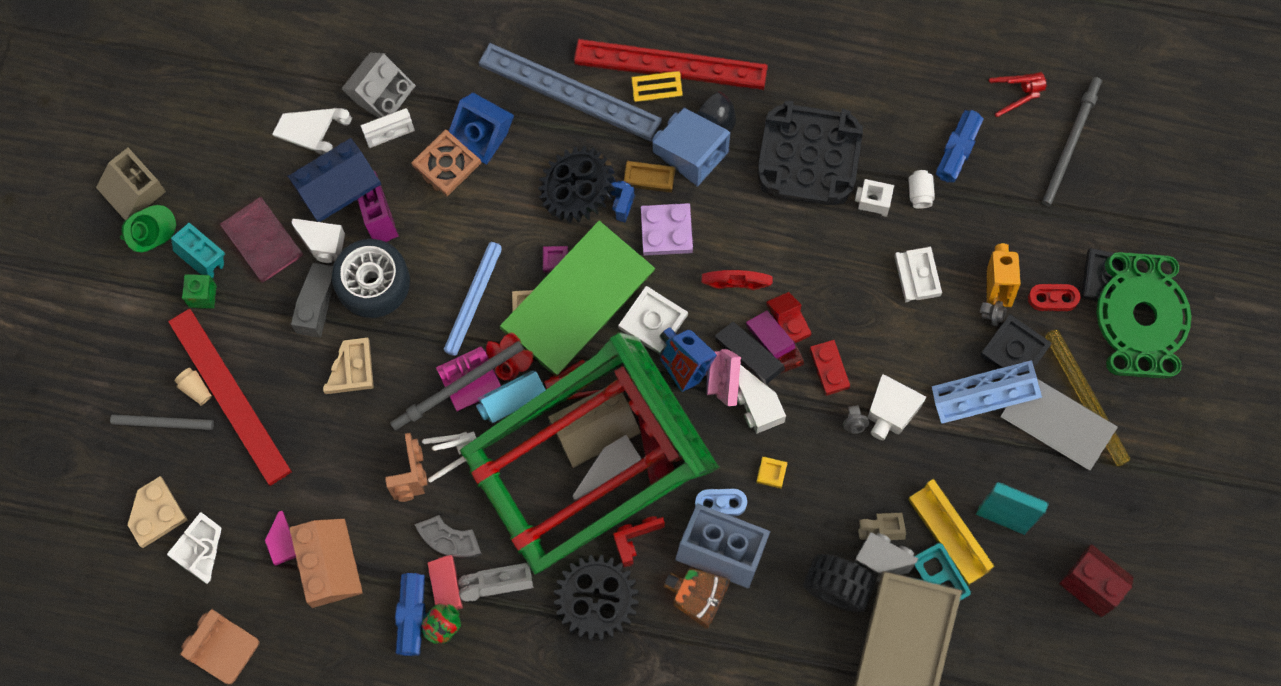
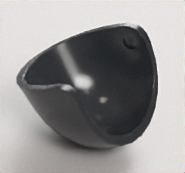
(719, 111)

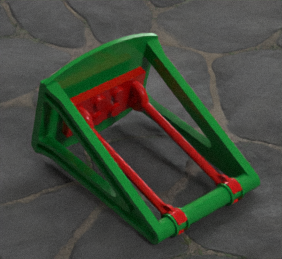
(649, 398)

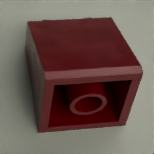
(1097, 581)

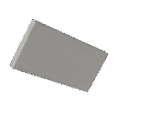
(1063, 425)

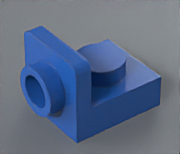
(623, 201)

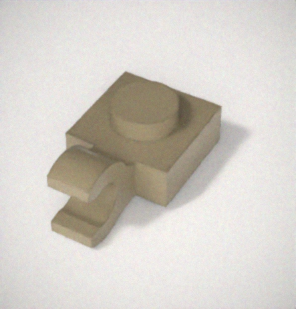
(888, 524)

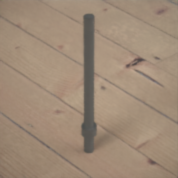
(1087, 102)
(415, 411)

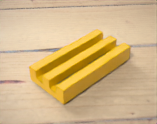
(677, 84)

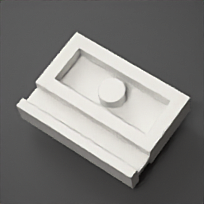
(387, 128)
(918, 274)

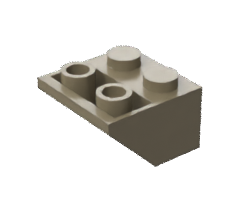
(129, 184)

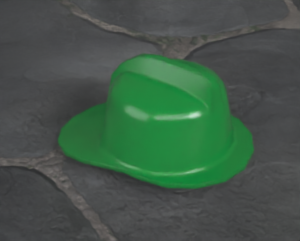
(148, 228)

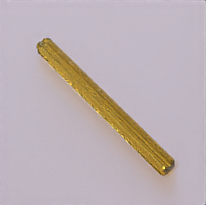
(1084, 392)

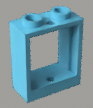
(509, 397)

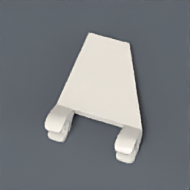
(310, 127)

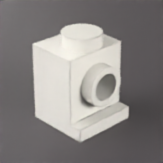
(880, 191)

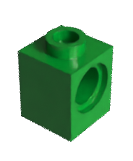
(199, 291)

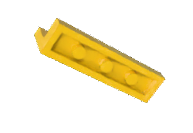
(951, 532)

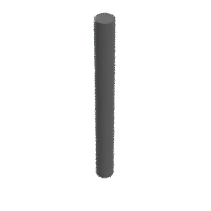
(162, 422)

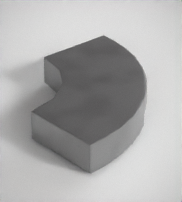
(447, 540)

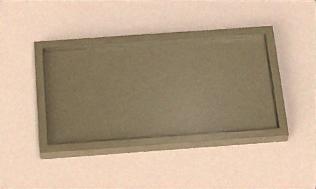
(908, 633)

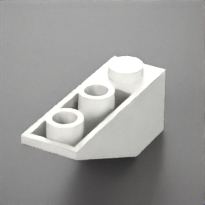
(760, 402)

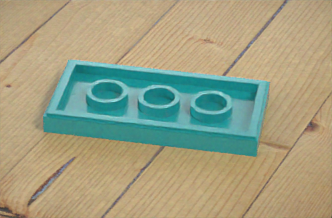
(1011, 508)

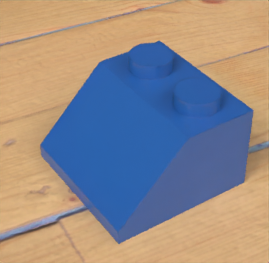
(480, 126)

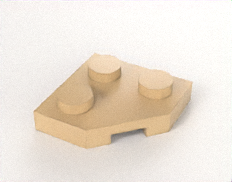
(154, 513)

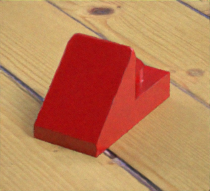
(787, 313)

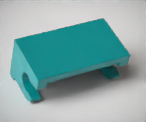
(197, 250)

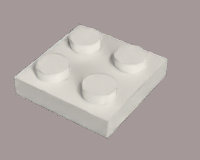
(650, 317)

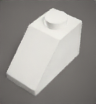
(322, 239)

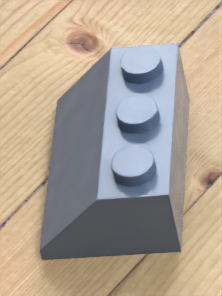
(722, 545)

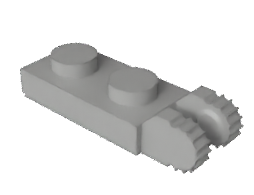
(495, 581)

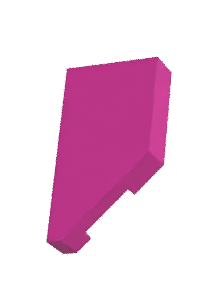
(280, 540)

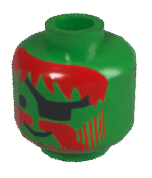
(441, 623)

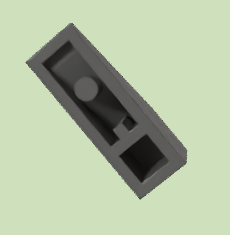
(313, 301)

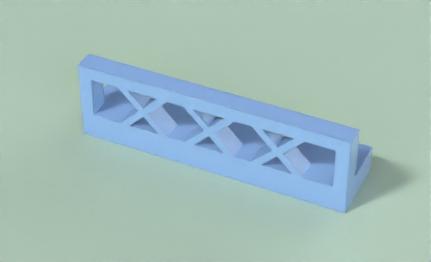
(987, 394)

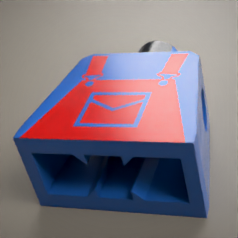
(686, 357)

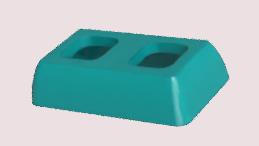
(949, 571)

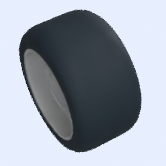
(366, 261)

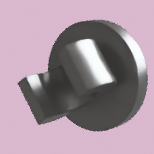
(995, 313)
(855, 422)

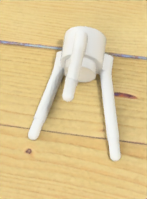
(458, 440)

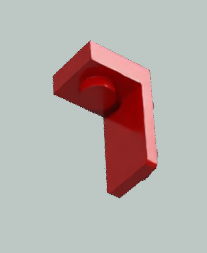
(626, 549)

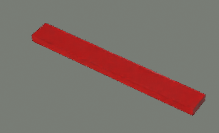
(659, 61)
(230, 397)

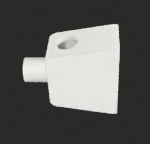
(893, 407)

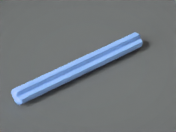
(472, 299)

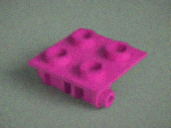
(459, 367)

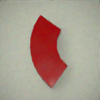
(737, 279)

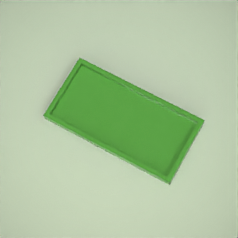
(578, 298)

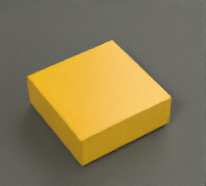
(771, 472)

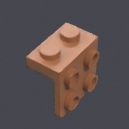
(410, 484)
(219, 647)

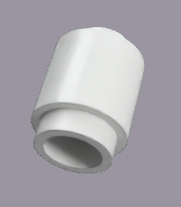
(921, 189)

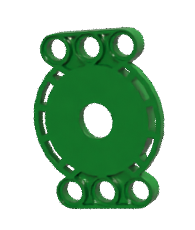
(1125, 333)

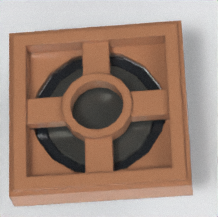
(448, 164)

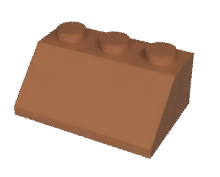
(325, 561)

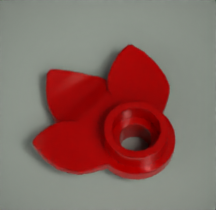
(517, 363)

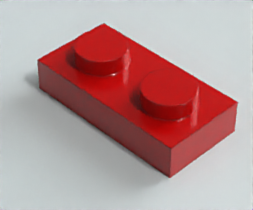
(829, 367)

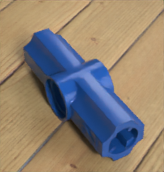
(959, 146)
(410, 614)

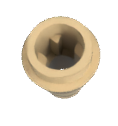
(193, 386)

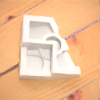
(198, 547)

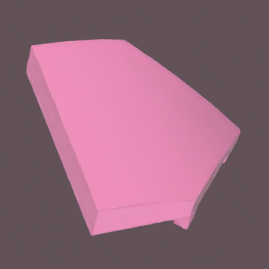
(724, 377)

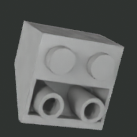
(378, 85)
(881, 555)

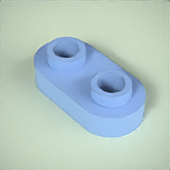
(721, 499)

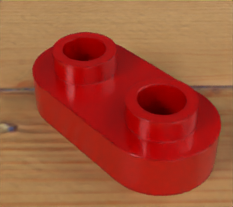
(1053, 297)

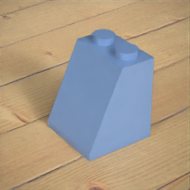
(691, 145)

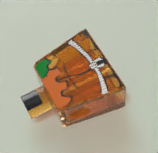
(698, 594)

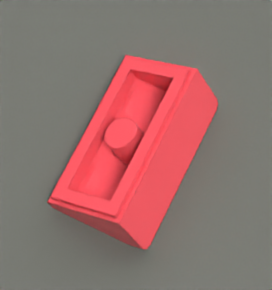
(445, 582)

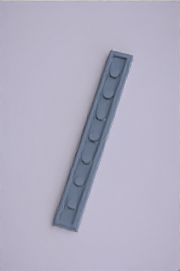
(570, 92)

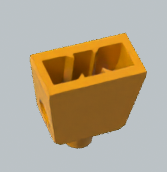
(1003, 276)

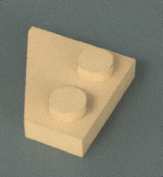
(352, 368)

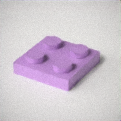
(666, 229)

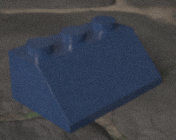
(334, 180)

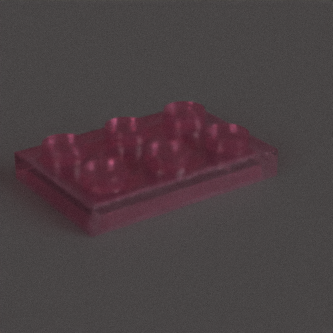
(261, 239)

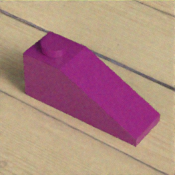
(377, 215)

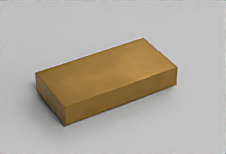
(649, 176)

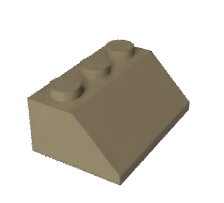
(596, 429)

